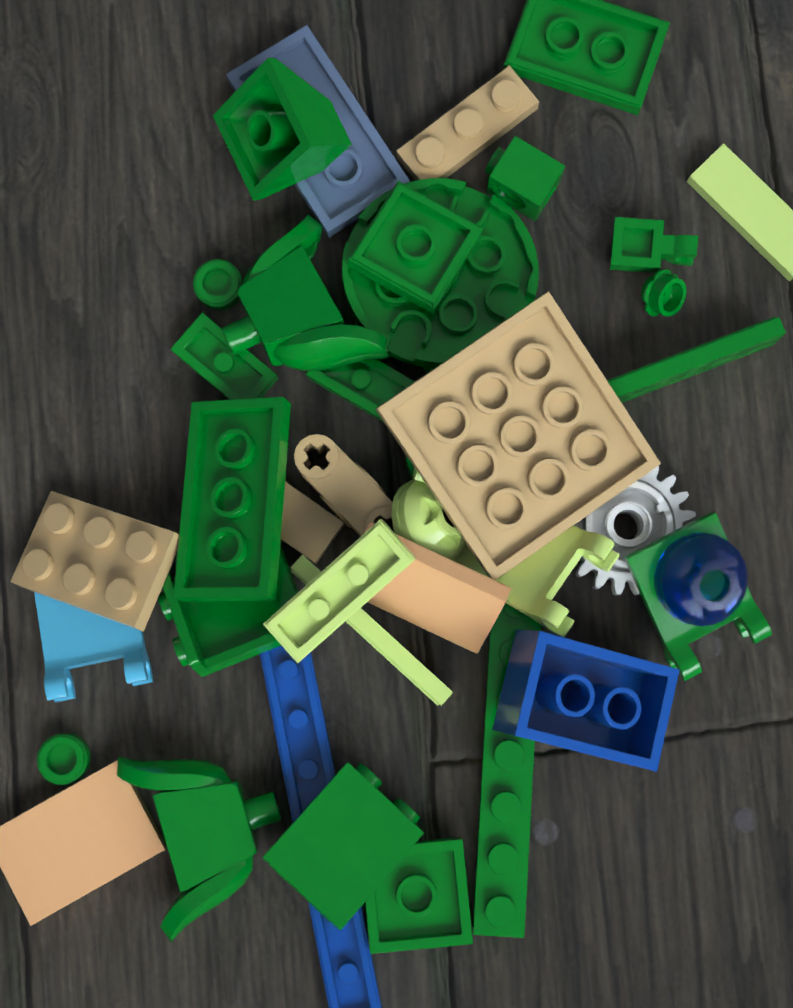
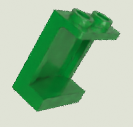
(224, 631)
(344, 844)

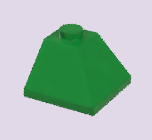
(279, 129)

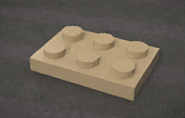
(97, 560)

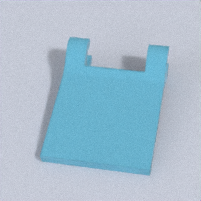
(81, 639)

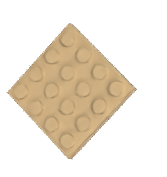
(518, 436)

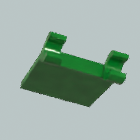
(671, 631)

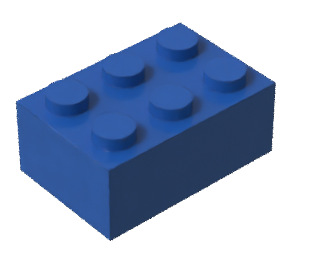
(586, 699)

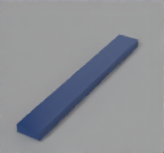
(307, 769)

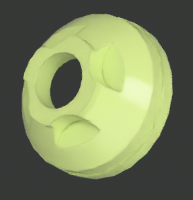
(421, 520)

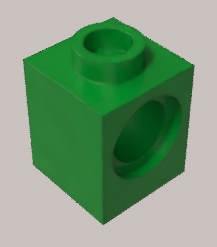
(523, 177)

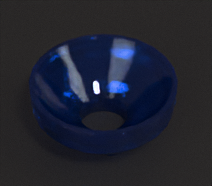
(681, 571)

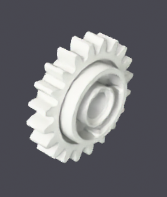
(655, 514)

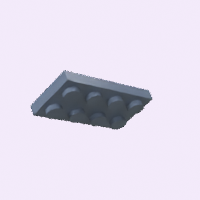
(363, 169)

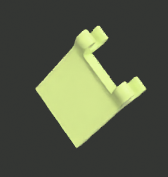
(544, 572)

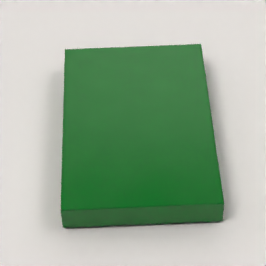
(588, 50)

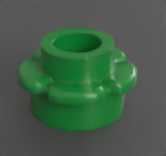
(663, 293)

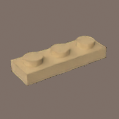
(468, 127)

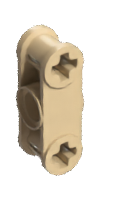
(343, 484)

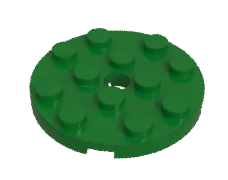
(489, 289)

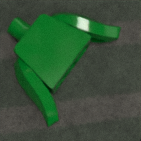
(293, 311)
(204, 828)

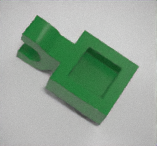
(641, 246)

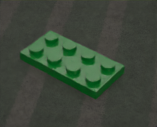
(233, 500)

